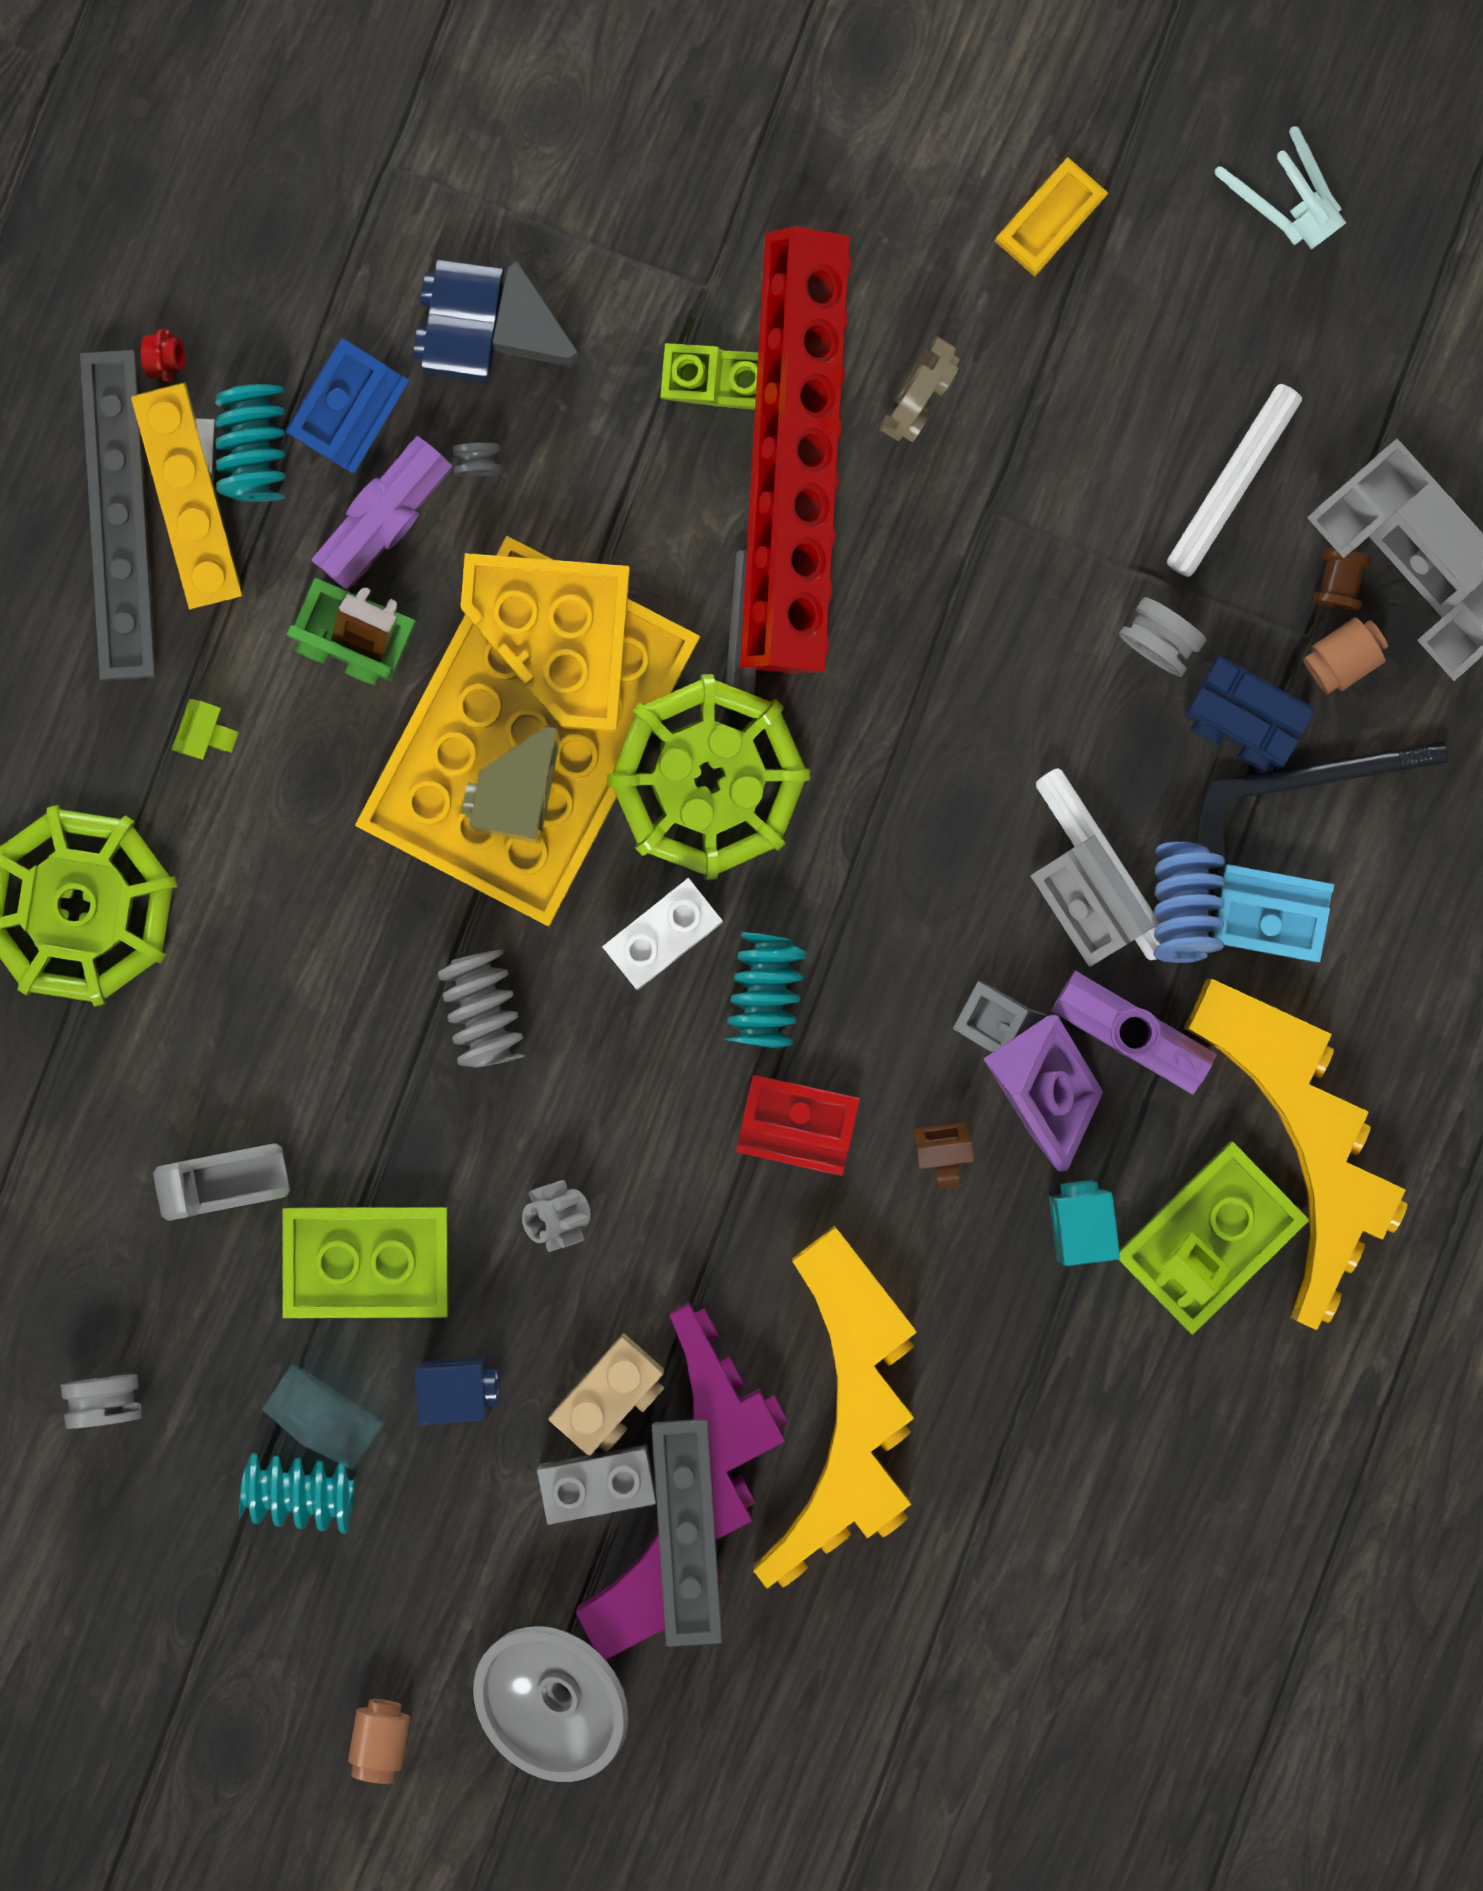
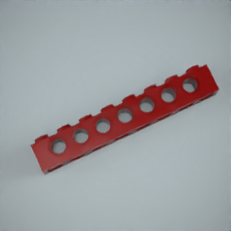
(778, 475)

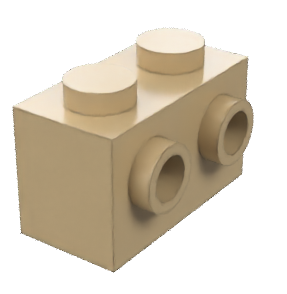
(606, 1394)

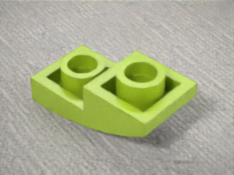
(709, 376)

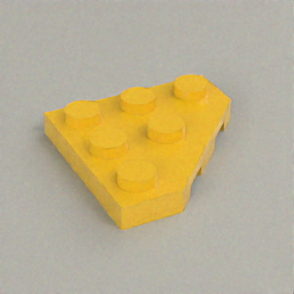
(555, 629)

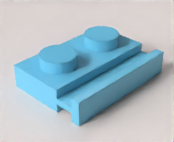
(1273, 913)

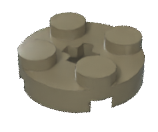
(928, 375)

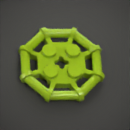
(737, 789)
(109, 901)

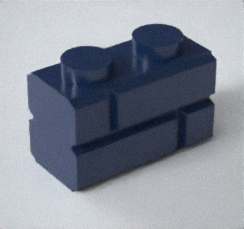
(1248, 714)

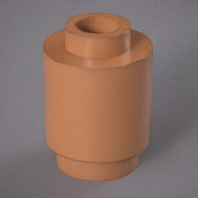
(1346, 655)
(378, 1741)

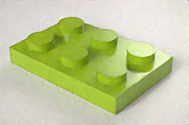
(1232, 1213)
(365, 1262)

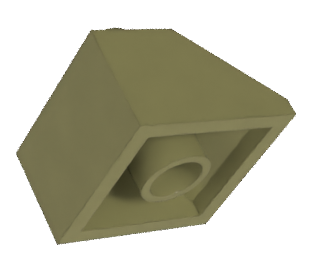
(515, 790)

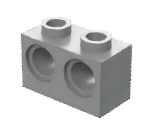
(597, 1484)

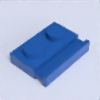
(346, 405)

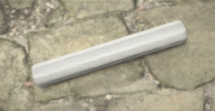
(1234, 480)
(1081, 826)

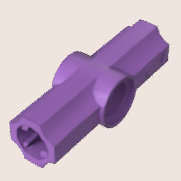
(382, 513)
(1163, 1052)

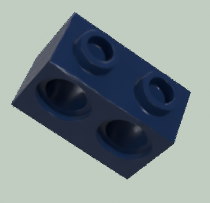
(456, 1390)

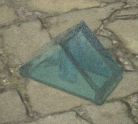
(321, 1417)

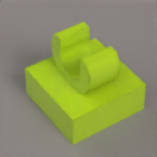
(200, 730)
(1194, 1269)

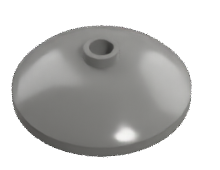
(537, 1720)

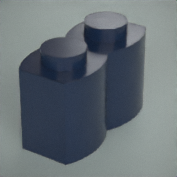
(460, 321)

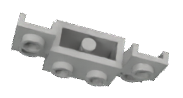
(1424, 538)

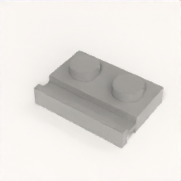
(1092, 901)

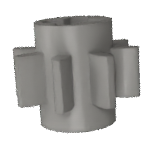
(556, 1215)

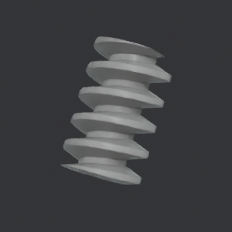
(480, 1010)

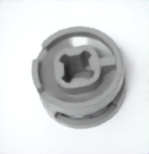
(1162, 636)
(101, 1401)

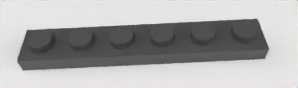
(118, 516)

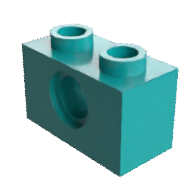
(1084, 1224)

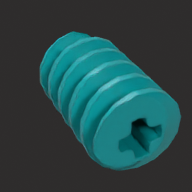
(249, 442)
(766, 991)
(297, 1494)

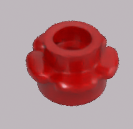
(162, 355)

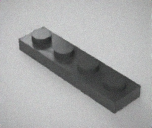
(686, 1532)

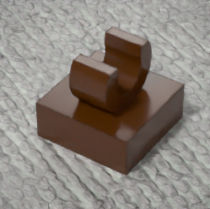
(364, 625)
(943, 1149)

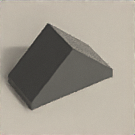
(527, 325)

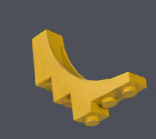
(1342, 1199)
(869, 1413)

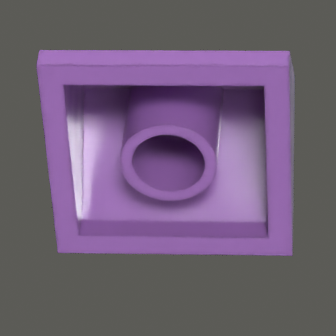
(1048, 1087)

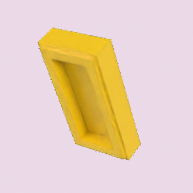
(1051, 216)

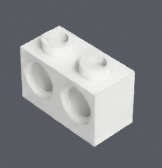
(662, 934)

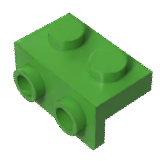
(315, 628)

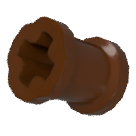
(1342, 580)

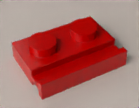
(797, 1125)

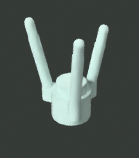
(1315, 216)

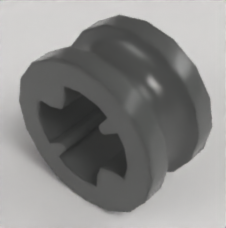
(477, 459)

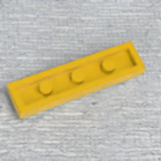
(187, 495)

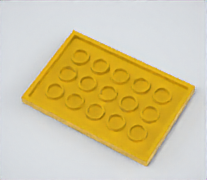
(481, 712)

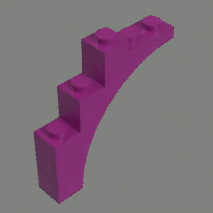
(737, 1433)

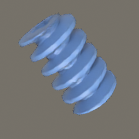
(1186, 902)

